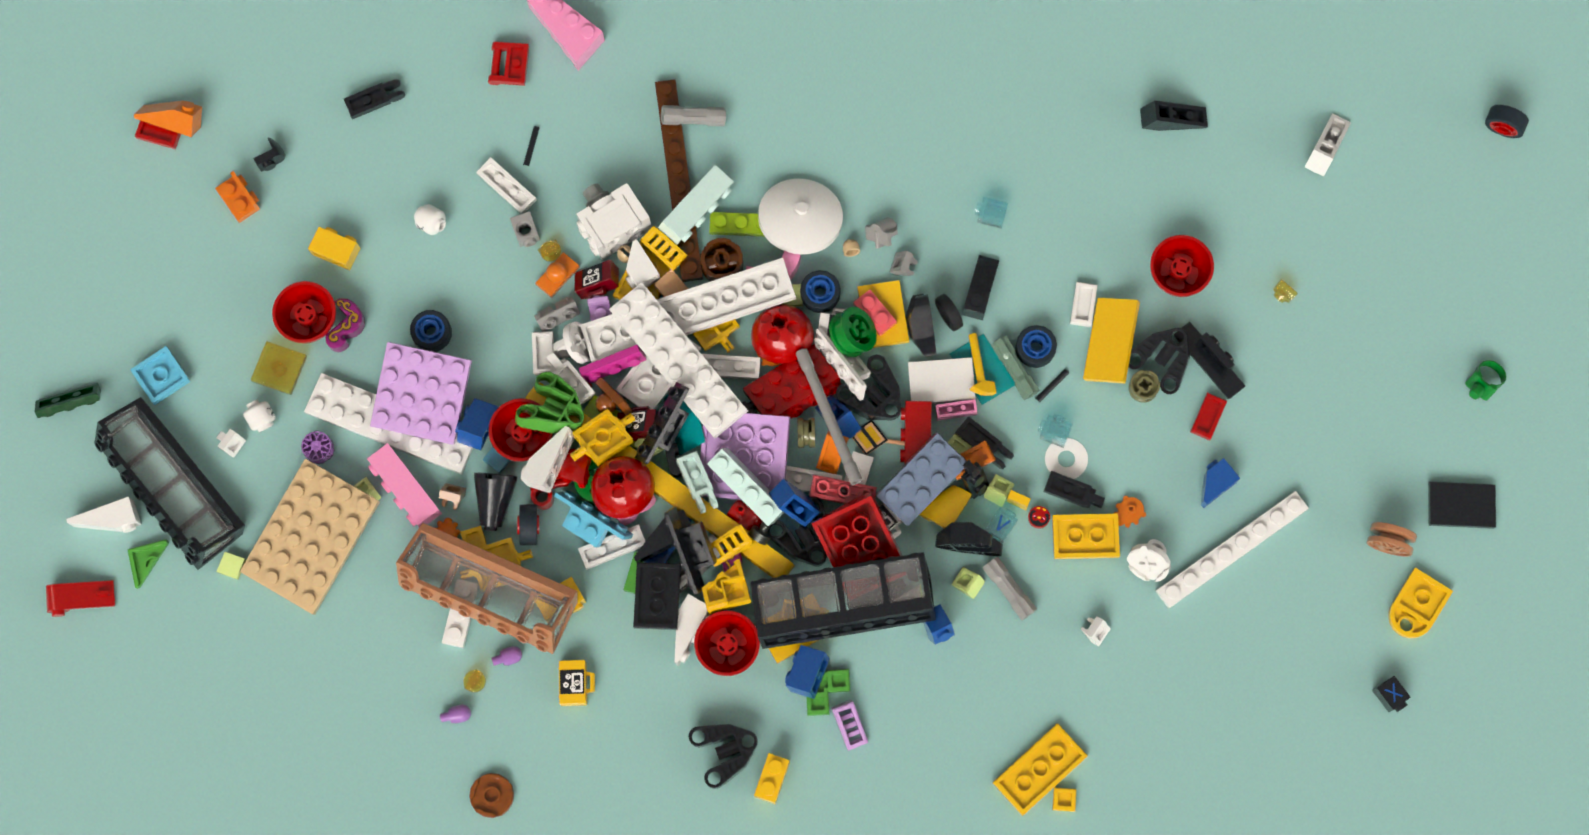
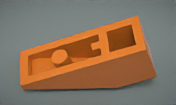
(176, 116)

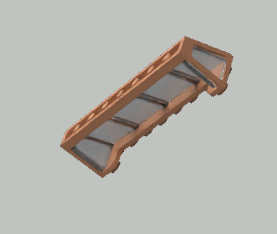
(486, 588)

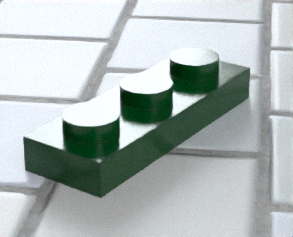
(67, 401)

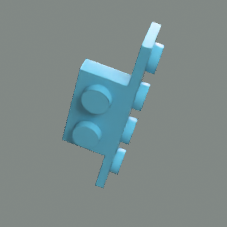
(589, 523)

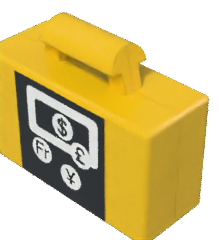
(573, 682)

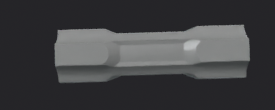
(686, 115)
(1000, 576)

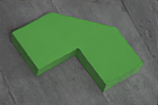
(832, 682)

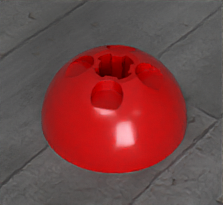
(1189, 258)
(301, 302)
(780, 342)
(504, 431)
(623, 496)
(729, 631)

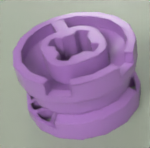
(317, 447)

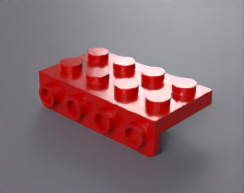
(787, 390)

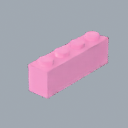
(403, 485)

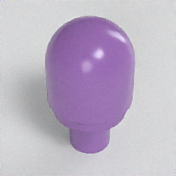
(508, 656)
(456, 714)

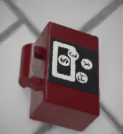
(596, 280)
(644, 419)

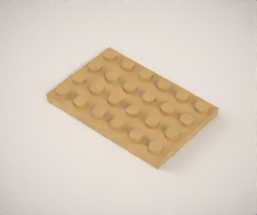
(310, 536)

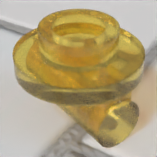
(550, 250)
(1284, 292)
(474, 681)

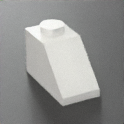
(640, 267)

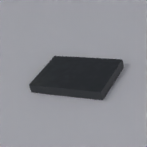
(1462, 505)
(657, 596)

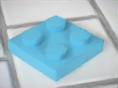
(160, 375)

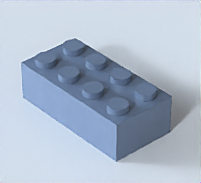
(921, 478)

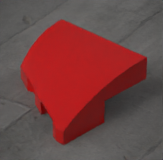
(575, 470)

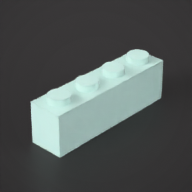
(695, 205)
(745, 485)

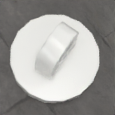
(572, 344)
(1149, 561)

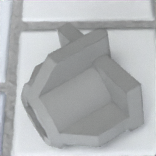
(881, 232)

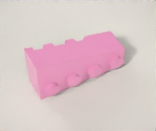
(569, 29)

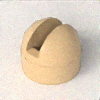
(851, 248)
(621, 256)

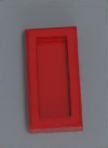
(157, 135)
(1208, 416)

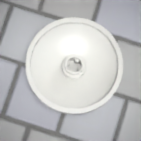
(800, 216)

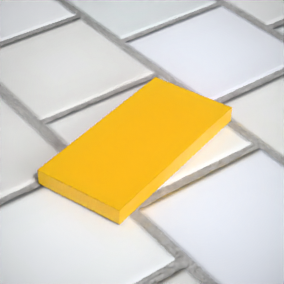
(1111, 340)
(1040, 769)

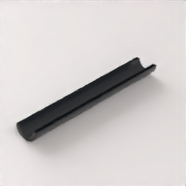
(531, 146)
(1052, 385)

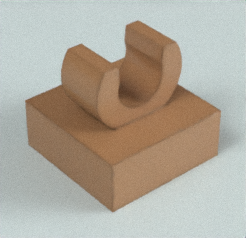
(452, 493)

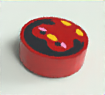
(1039, 517)

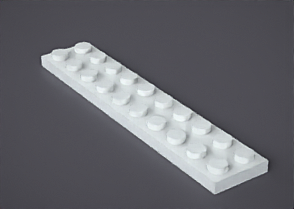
(701, 306)

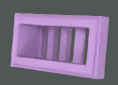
(844, 706)

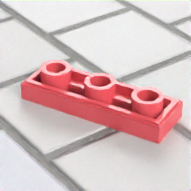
(829, 489)

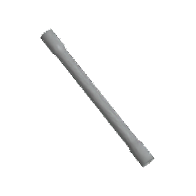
(849, 465)

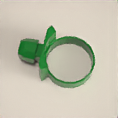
(1479, 387)

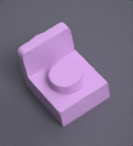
(599, 307)

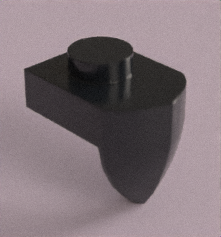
(271, 158)

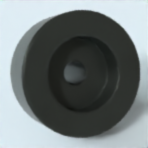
(760, 533)

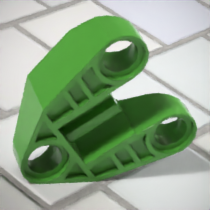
(559, 405)

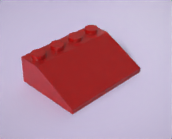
(856, 533)

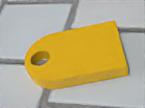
(1419, 603)

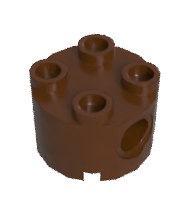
(721, 259)

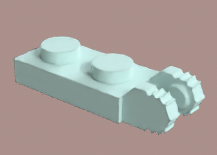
(696, 480)

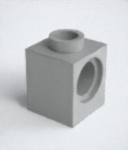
(525, 221)

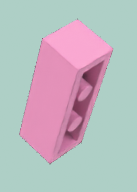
(956, 409)

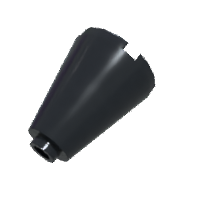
(493, 498)

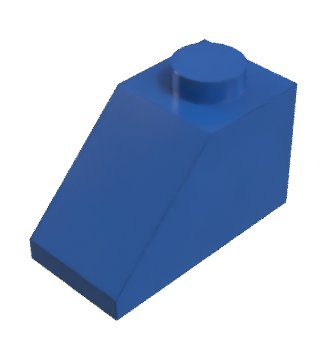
(844, 417)
(1217, 481)
(941, 628)

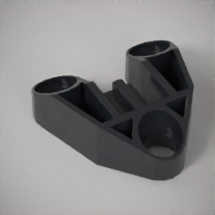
(921, 325)
(1179, 365)
(887, 382)
(968, 538)
(788, 543)
(719, 733)

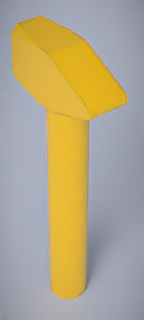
(983, 387)

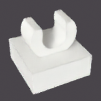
(230, 442)
(1096, 631)

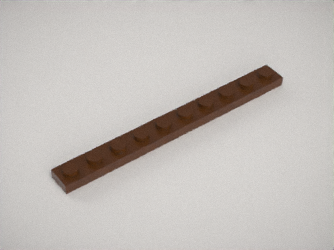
(678, 177)

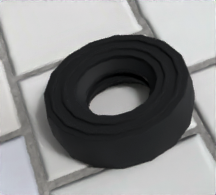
(948, 312)

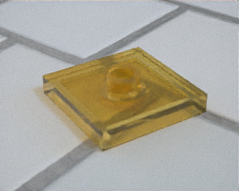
(278, 368)

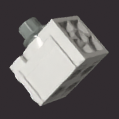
(611, 219)

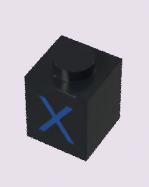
(1392, 695)

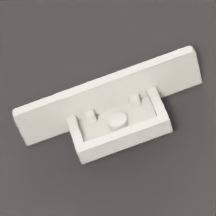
(849, 369)

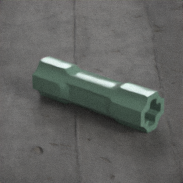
(1007, 354)

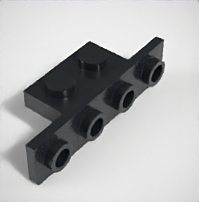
(1212, 360)
(666, 426)
(692, 547)

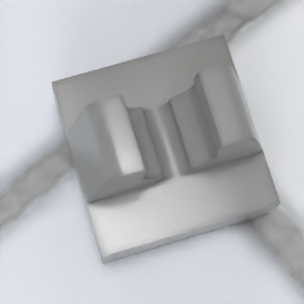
(902, 263)

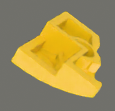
(947, 506)
(727, 590)

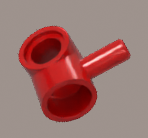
(550, 500)
(743, 515)

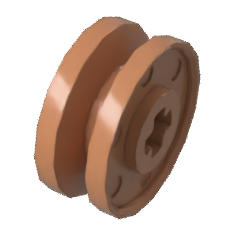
(1391, 539)

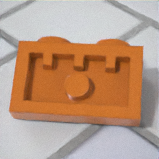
(237, 197)

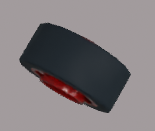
(1506, 121)
(528, 524)

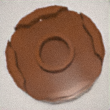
(491, 795)

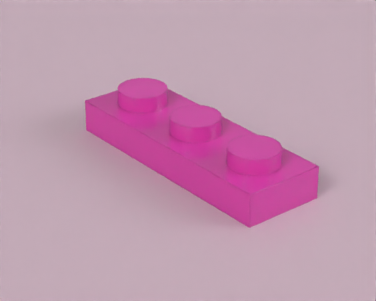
(613, 364)

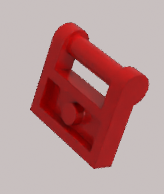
(515, 63)

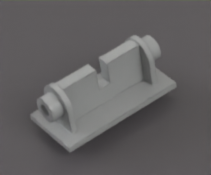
(550, 318)

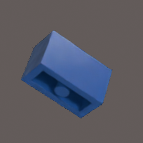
(475, 426)
(794, 502)
(807, 671)

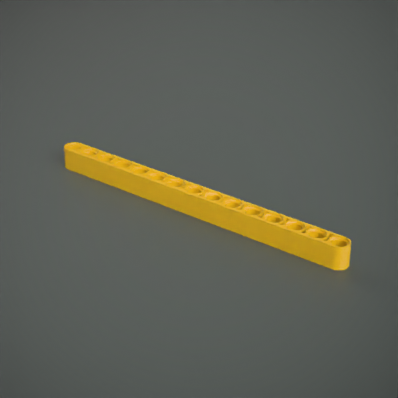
(713, 519)

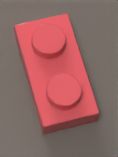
(878, 313)

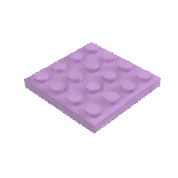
(421, 393)
(757, 442)

